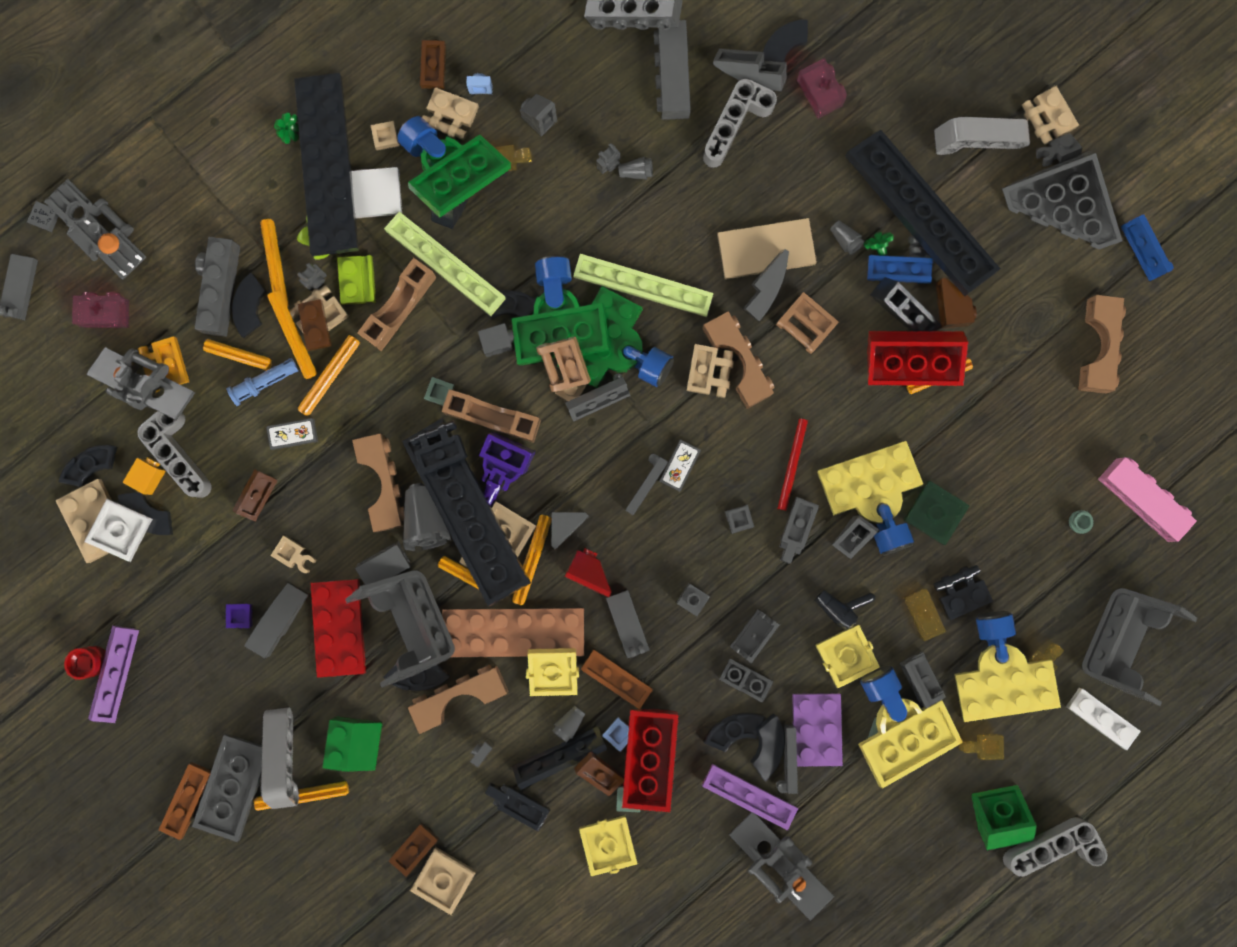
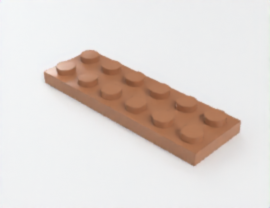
(514, 631)

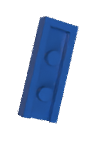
(1147, 248)
(900, 269)

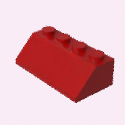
(916, 358)
(650, 759)

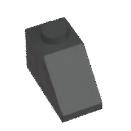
(539, 113)

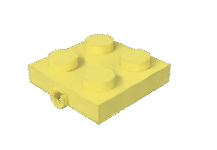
(847, 656)
(552, 672)
(608, 845)

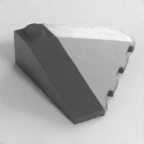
(1068, 198)

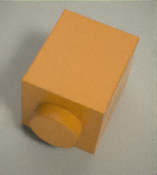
(144, 475)

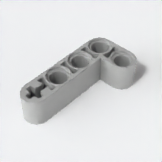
(732, 124)
(981, 133)
(177, 456)
(277, 759)
(1051, 852)

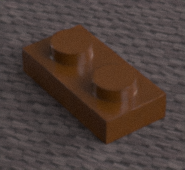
(432, 64)
(314, 325)
(255, 495)
(599, 773)
(413, 849)

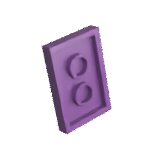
(818, 728)

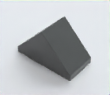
(564, 525)
(854, 536)

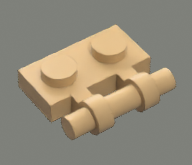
(453, 108)
(1055, 112)
(333, 310)
(702, 370)

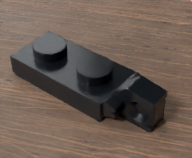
(518, 805)

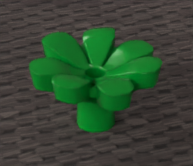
(286, 128)
(879, 242)

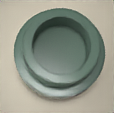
(1081, 521)

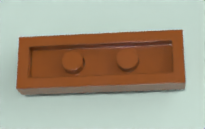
(616, 679)
(185, 801)

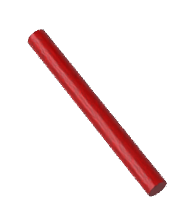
(792, 464)

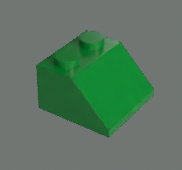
(352, 744)
(1003, 817)

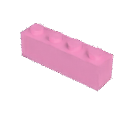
(1147, 499)

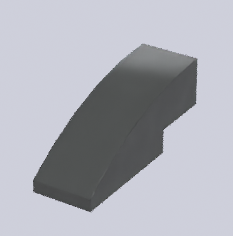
(752, 66)
(767, 285)
(276, 621)

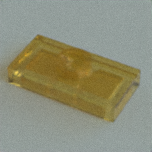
(924, 614)

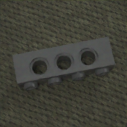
(666, 16)

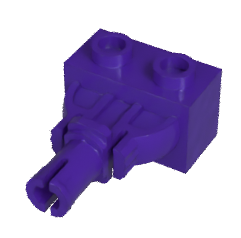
(504, 462)

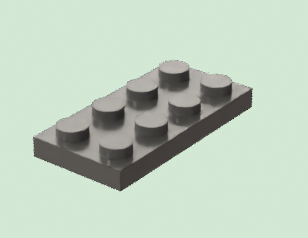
(230, 788)

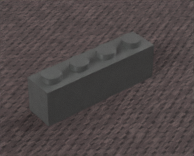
(674, 72)
(217, 286)

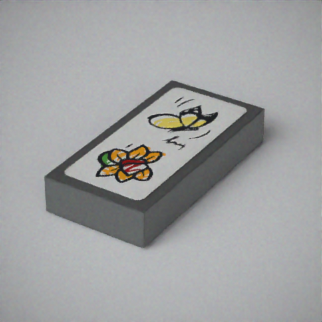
(292, 434)
(680, 465)

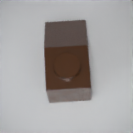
(953, 306)

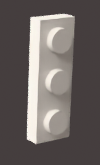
(1103, 719)

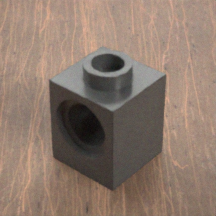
(496, 340)
(692, 599)

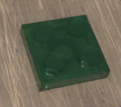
(936, 513)

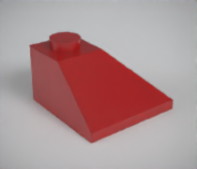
(588, 572)

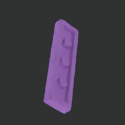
(113, 674)
(749, 796)

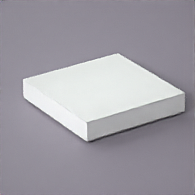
(376, 192)
(118, 530)

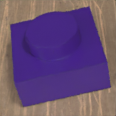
(238, 615)

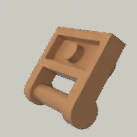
(812, 317)
(569, 361)

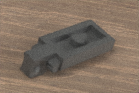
(797, 528)

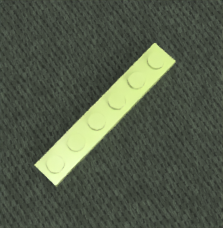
(445, 263)
(643, 285)

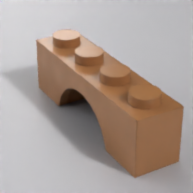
(1106, 317)
(386, 321)
(725, 333)
(491, 416)
(386, 512)
(486, 686)

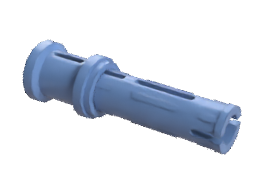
(253, 386)

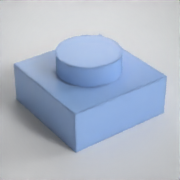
(479, 84)
(617, 734)

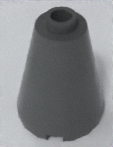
(422, 520)

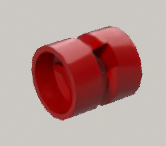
(84, 662)

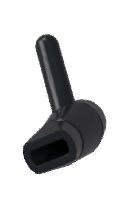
(842, 613)

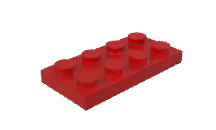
(337, 629)

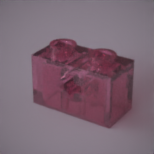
(820, 99)
(89, 313)

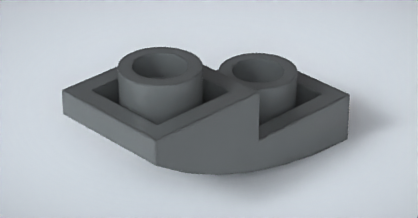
(746, 680)

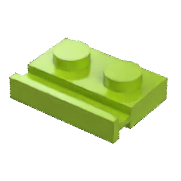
(356, 280)

